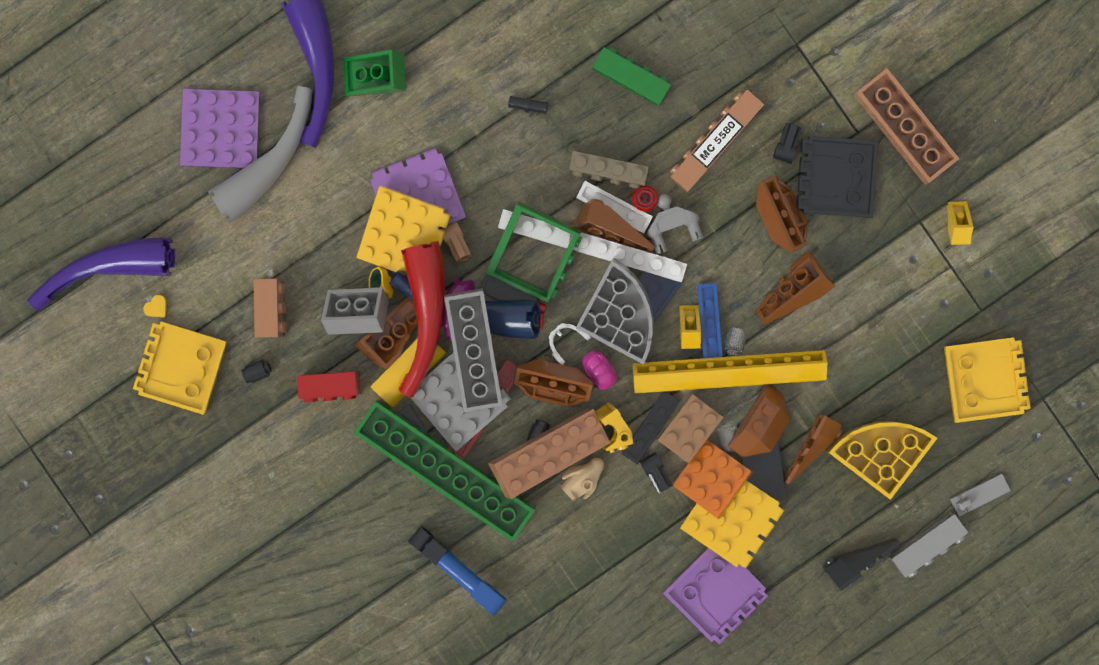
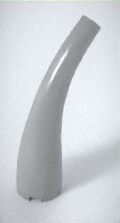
(248, 185)

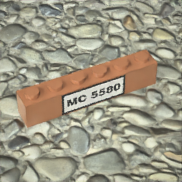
(716, 141)

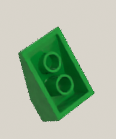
(375, 73)

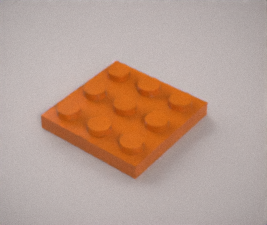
(712, 479)

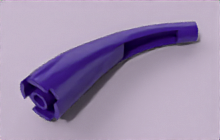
(314, 37)
(133, 257)

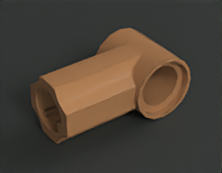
(454, 238)

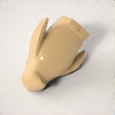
(582, 479)

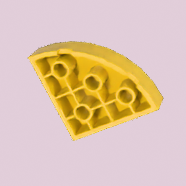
(882, 453)

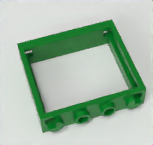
(519, 283)

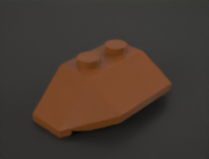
(779, 213)
(553, 382)
(762, 424)

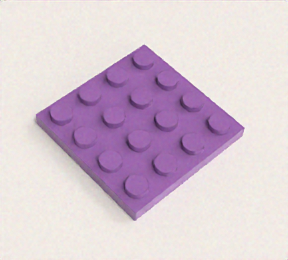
(219, 128)

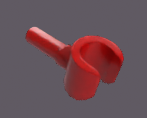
(543, 309)

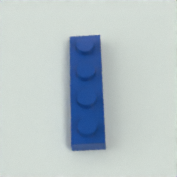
(709, 320)

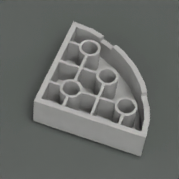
(620, 313)

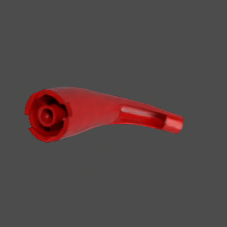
(427, 285)

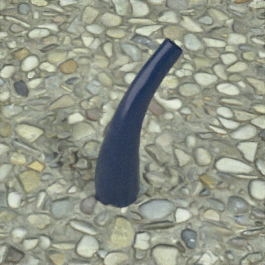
(505, 317)

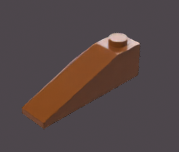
(818, 439)

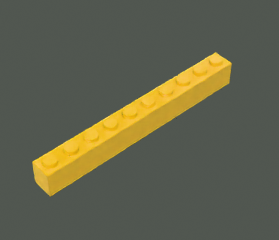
(730, 371)

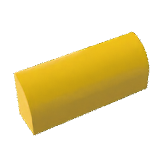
(388, 383)

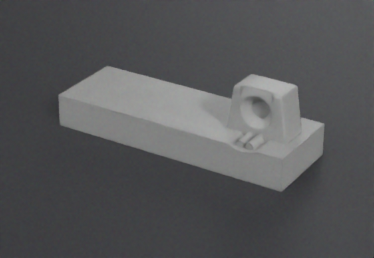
(979, 494)

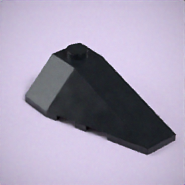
(847, 567)

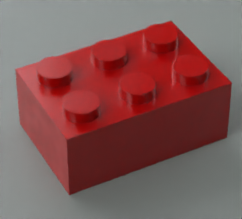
(329, 386)

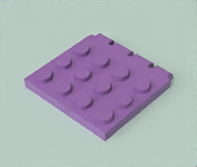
(424, 180)
(715, 594)

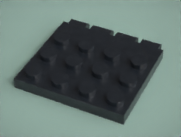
(838, 176)

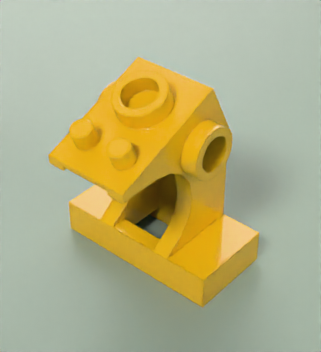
(621, 432)

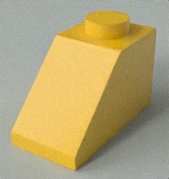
(959, 223)
(690, 327)

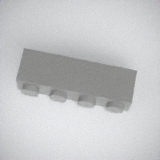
(929, 544)

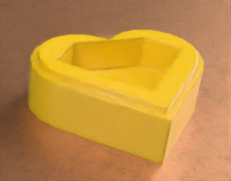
(156, 307)

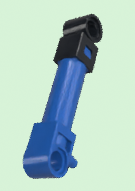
(440, 555)

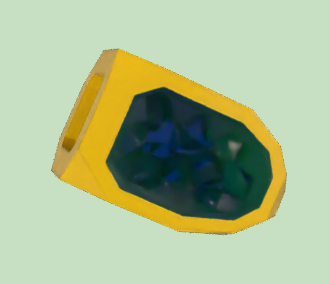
(380, 278)

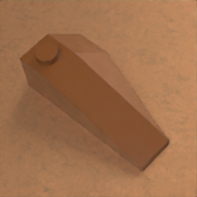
(604, 221)
(800, 287)
(387, 346)

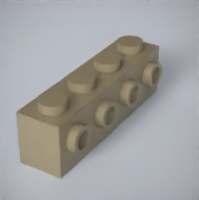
(609, 169)

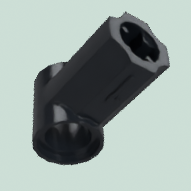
(786, 147)
(654, 469)

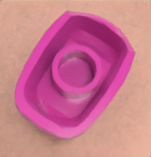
(599, 369)

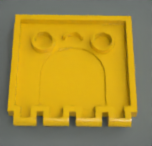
(397, 224)
(180, 367)
(986, 379)
(738, 527)

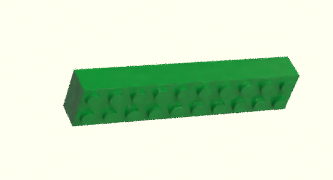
(443, 470)

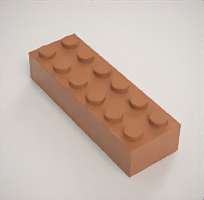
(906, 126)
(549, 453)

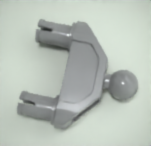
(670, 219)

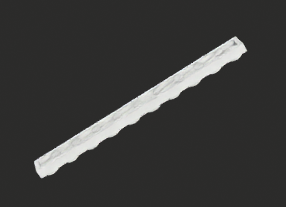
(598, 247)

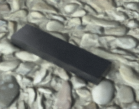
(650, 427)

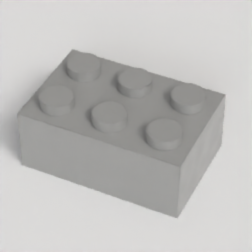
(355, 311)

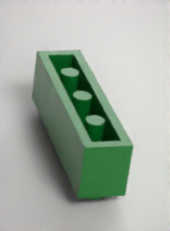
(630, 76)

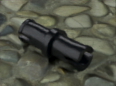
(528, 105)

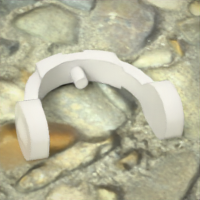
(558, 358)

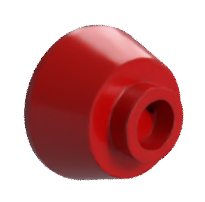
(645, 191)

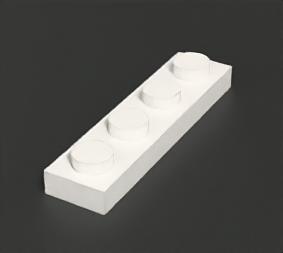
(637, 219)

